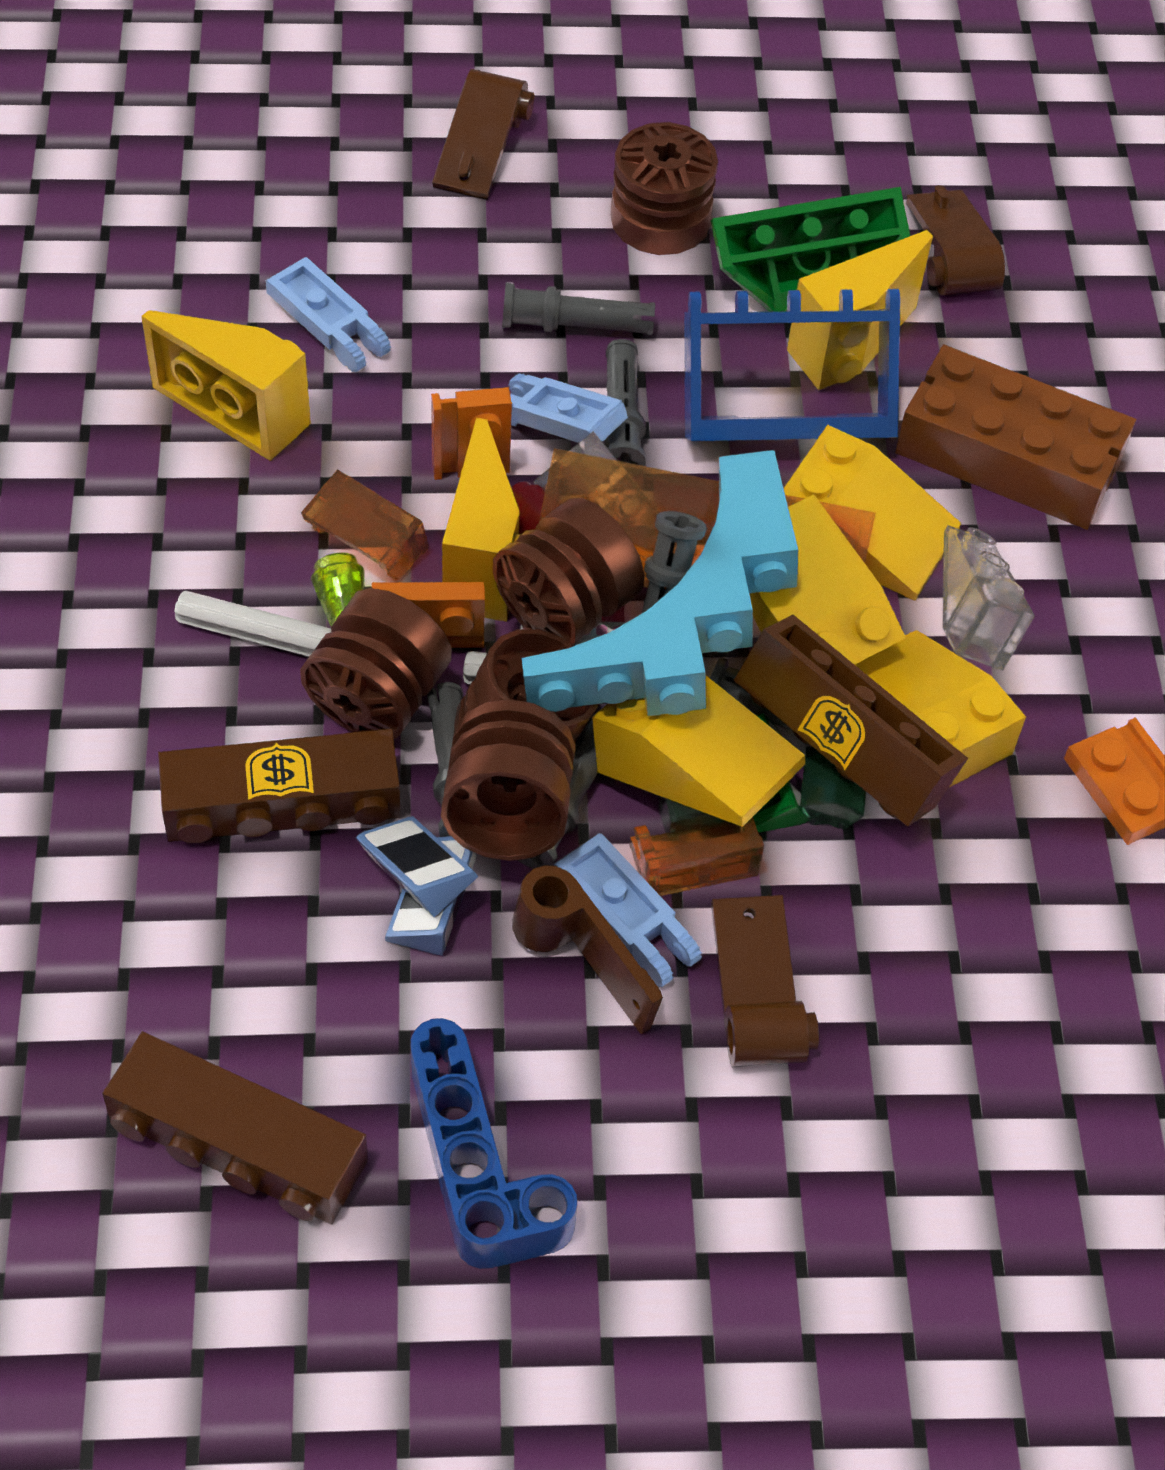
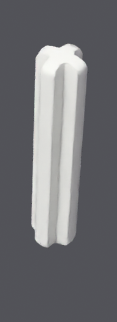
(248, 623)

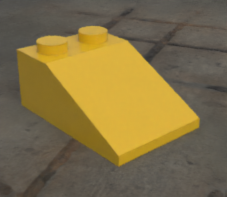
(844, 349)
(231, 377)
(480, 520)
(907, 521)
(833, 590)
(951, 698)
(705, 758)

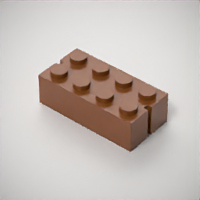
(1014, 436)

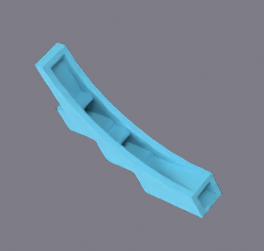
(706, 612)

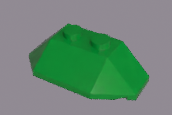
(780, 245)

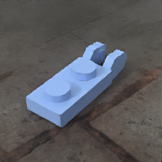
(327, 312)
(563, 408)
(630, 907)

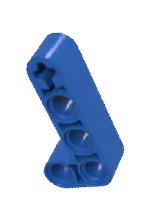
(472, 1141)

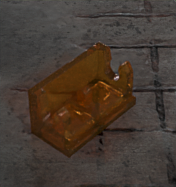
(367, 524)
(697, 856)

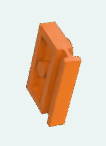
(454, 422)
(452, 605)
(1124, 778)

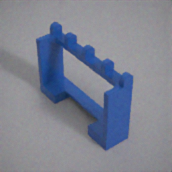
(860, 425)

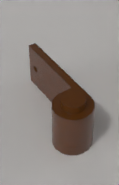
(480, 131)
(964, 247)
(557, 910)
(758, 985)

